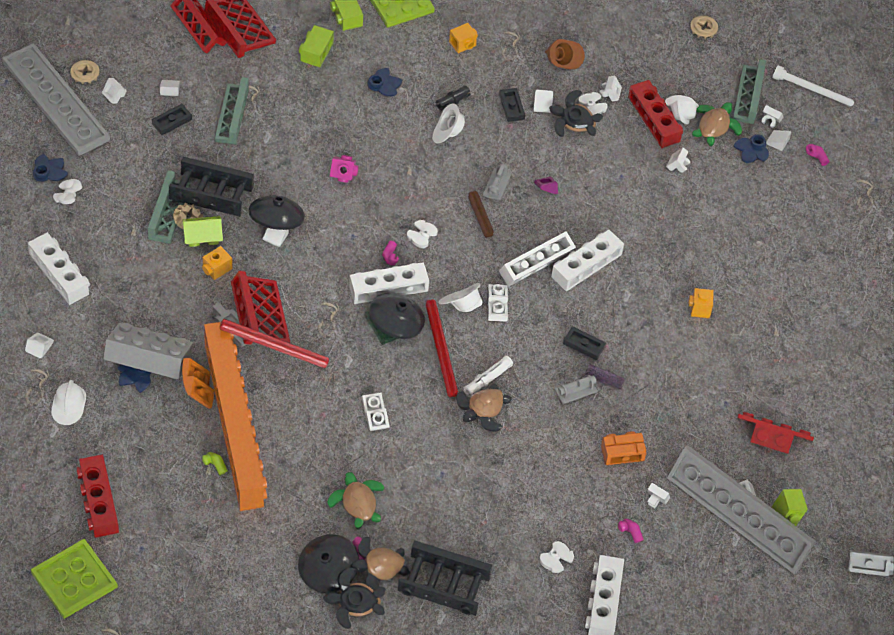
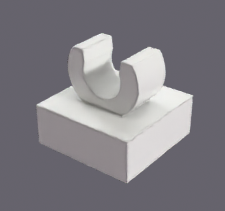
(611, 88)
(113, 90)
(772, 114)
(677, 160)
(657, 495)

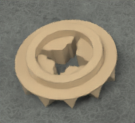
(699, 22)
(78, 69)
(181, 212)

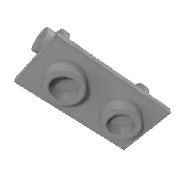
(497, 182)
(576, 389)

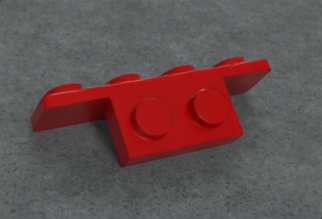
(773, 436)

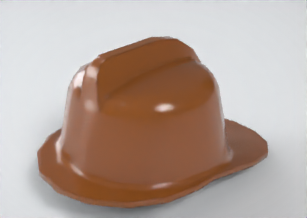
(565, 54)

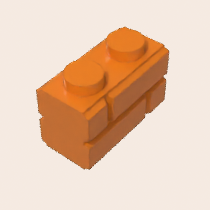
(623, 448)

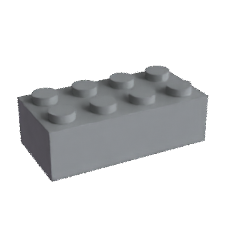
(147, 350)

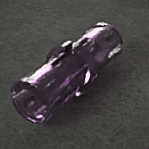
(605, 376)

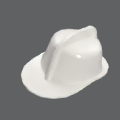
(682, 107)
(449, 124)
(464, 300)
(68, 403)

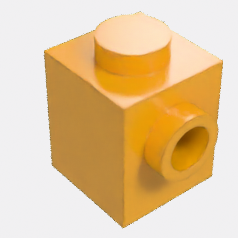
(463, 37)
(217, 263)
(701, 303)

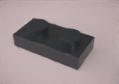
(512, 104)
(171, 119)
(584, 343)

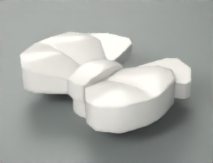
(589, 101)
(71, 187)
(421, 238)
(551, 560)

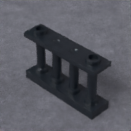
(213, 173)
(450, 560)

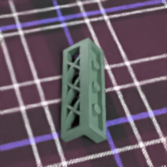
(756, 85)
(236, 114)
(160, 212)

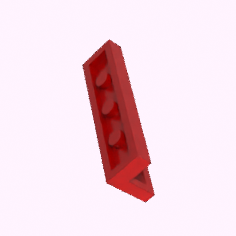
(199, 17)

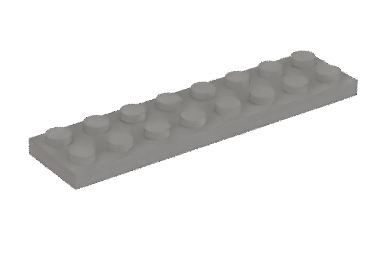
(56, 99)
(741, 509)

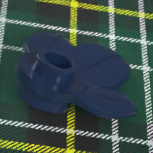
(384, 83)
(752, 148)
(49, 169)
(134, 376)

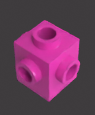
(337, 168)

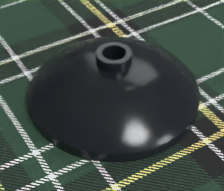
(276, 212)
(397, 315)
(324, 574)

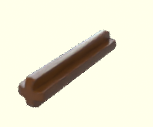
(481, 214)

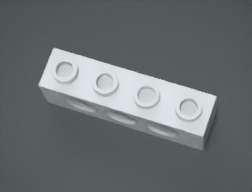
(537, 259)
(587, 260)
(59, 268)
(370, 284)
(612, 569)

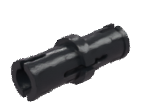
(453, 97)

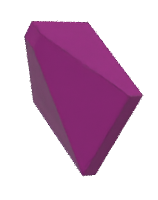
(547, 184)

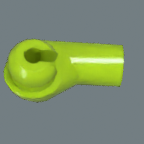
(216, 460)

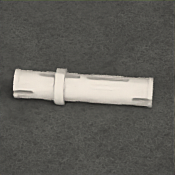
(482, 380)

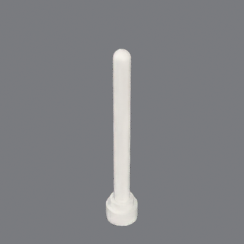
(781, 74)

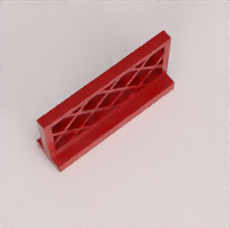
(228, 27)
(246, 308)

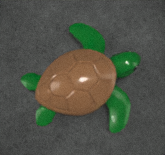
(716, 122)
(358, 499)

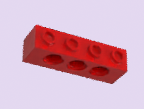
(655, 113)
(105, 523)

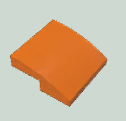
(196, 382)

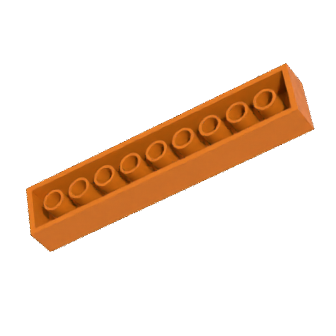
(235, 418)

